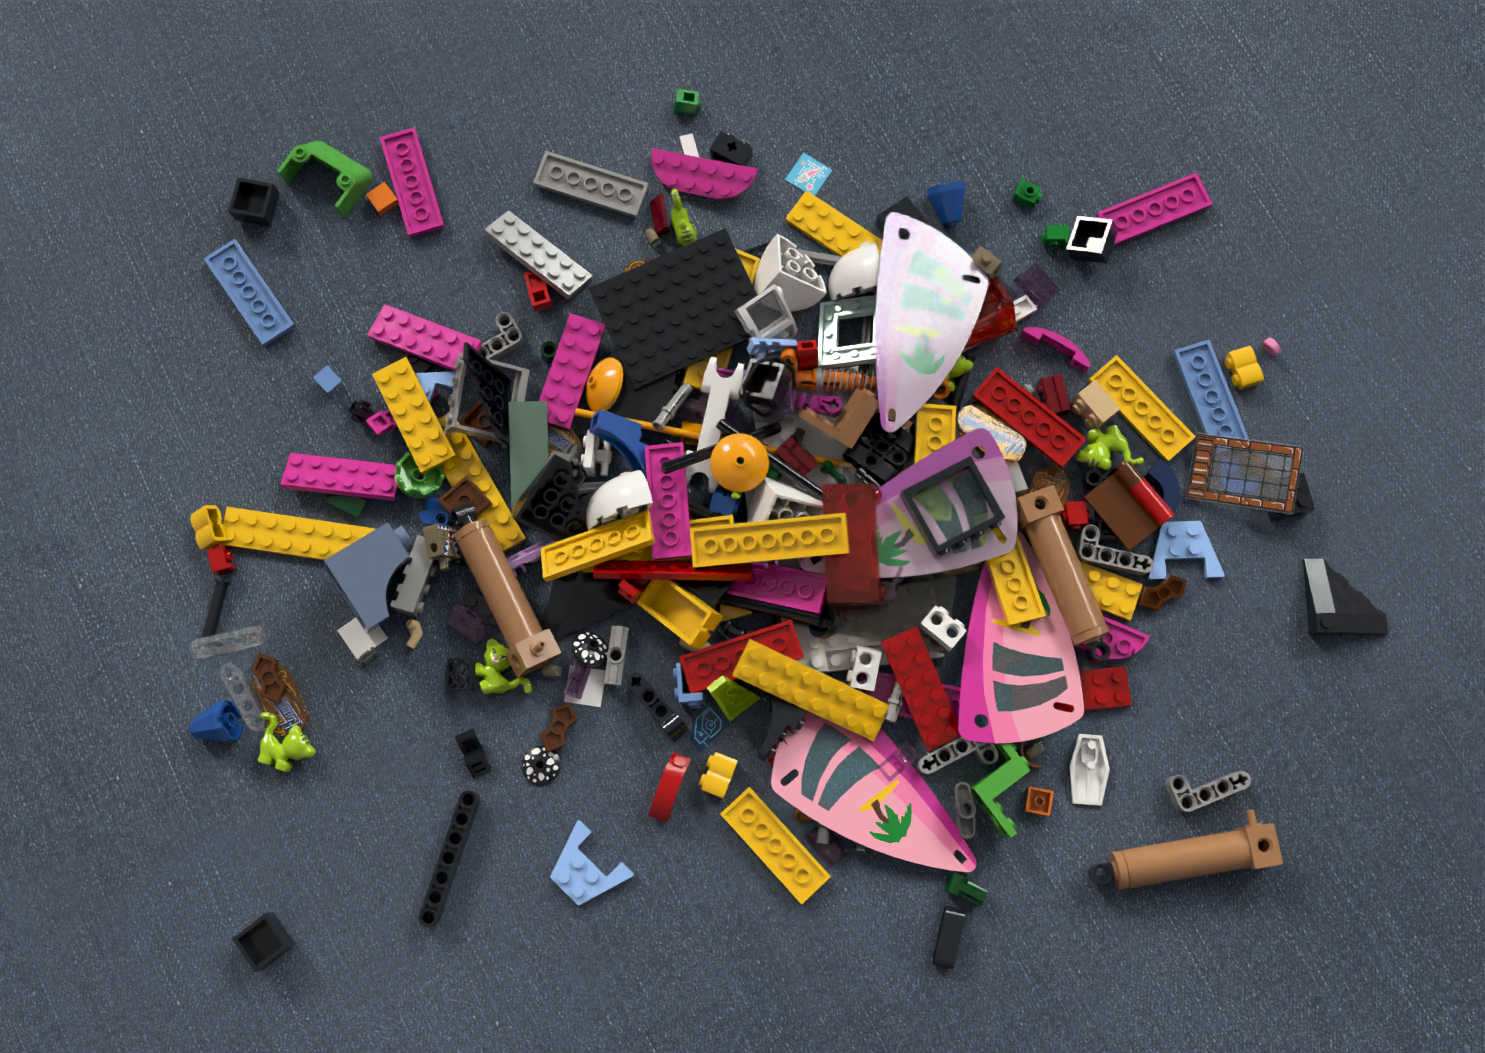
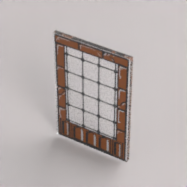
(1244, 473)

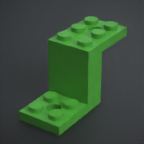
(998, 781)

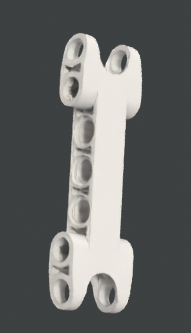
(720, 392)

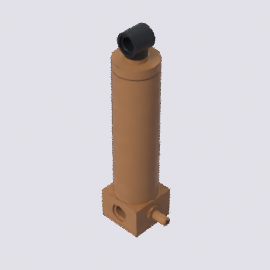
(1041, 520)
(527, 641)
(1193, 857)

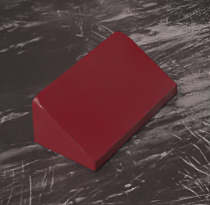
(659, 215)

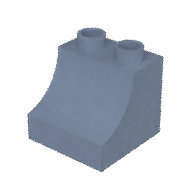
(365, 570)

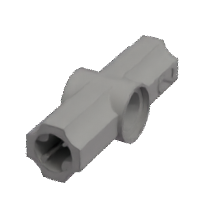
(614, 669)

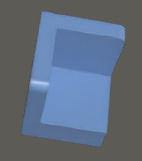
(328, 380)

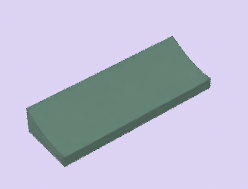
(527, 444)

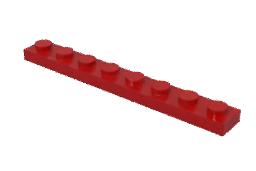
(671, 571)

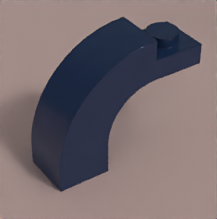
(1166, 483)

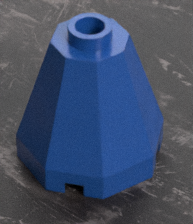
(947, 202)
(218, 723)

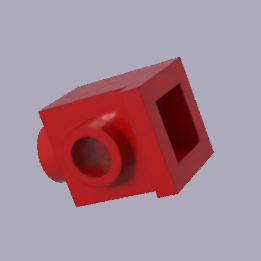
(220, 560)

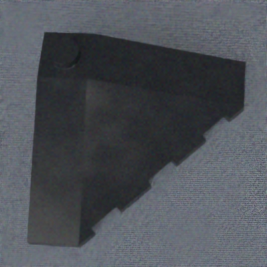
(493, 390)
(552, 502)
(579, 601)
(1336, 606)

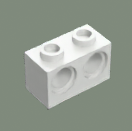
(939, 632)
(869, 668)

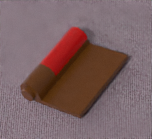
(1129, 505)

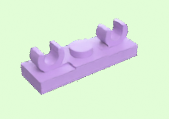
(527, 555)

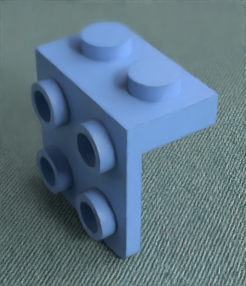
(692, 700)

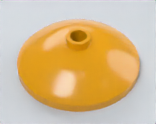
(604, 384)
(736, 476)

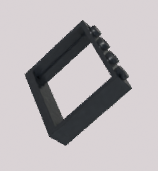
(960, 540)

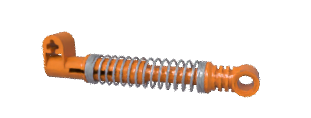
(839, 381)

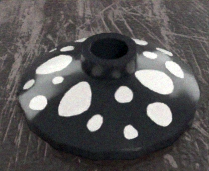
(586, 653)
(547, 772)

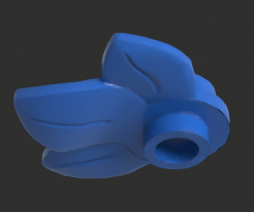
(434, 512)

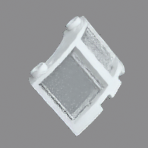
(767, 316)

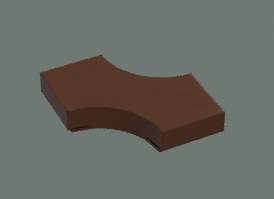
(1169, 588)
(266, 669)
(554, 736)

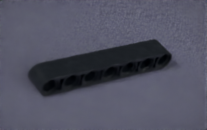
(442, 866)

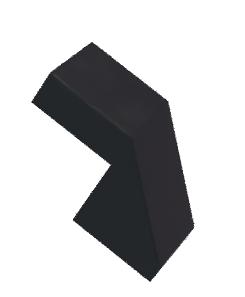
(473, 753)

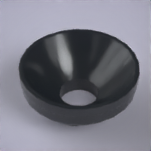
(828, 615)

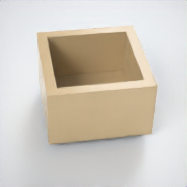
(1094, 406)

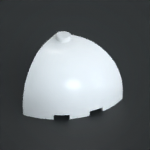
(791, 272)
(855, 273)
(618, 499)
(782, 500)

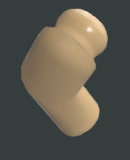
(415, 631)

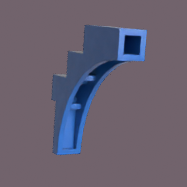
(622, 435)

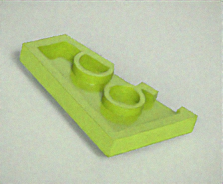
(732, 697)

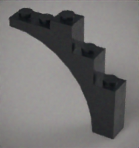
(783, 717)

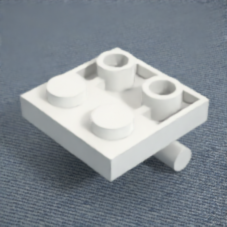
(594, 455)

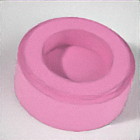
(1271, 347)

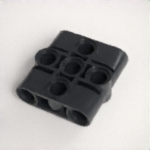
(895, 448)

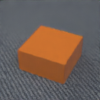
(382, 198)
(1038, 801)

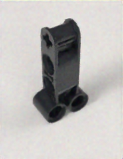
(1106, 534)
(671, 722)

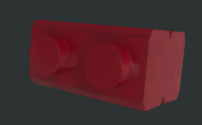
(1054, 394)
(796, 455)

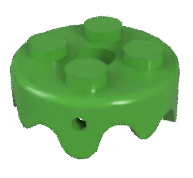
(414, 487)

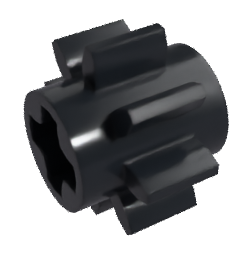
(360, 411)

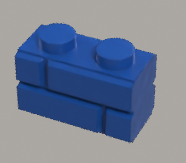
(723, 502)

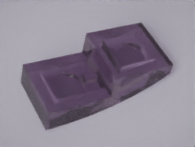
(904, 757)

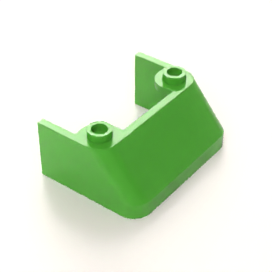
(352, 177)

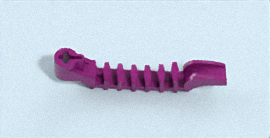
(818, 404)

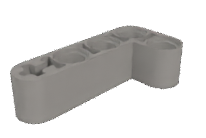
(502, 339)
(1113, 554)
(954, 754)
(1210, 788)

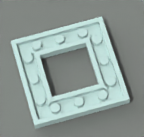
(830, 315)

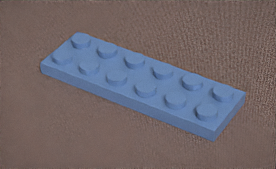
(249, 292)
(1209, 390)

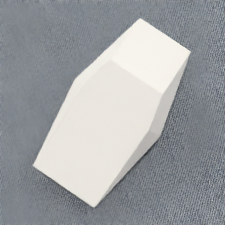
(1089, 770)

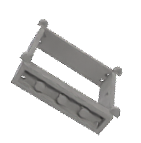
(517, 395)

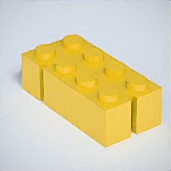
(680, 611)

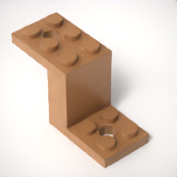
(851, 419)

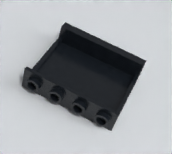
(645, 402)

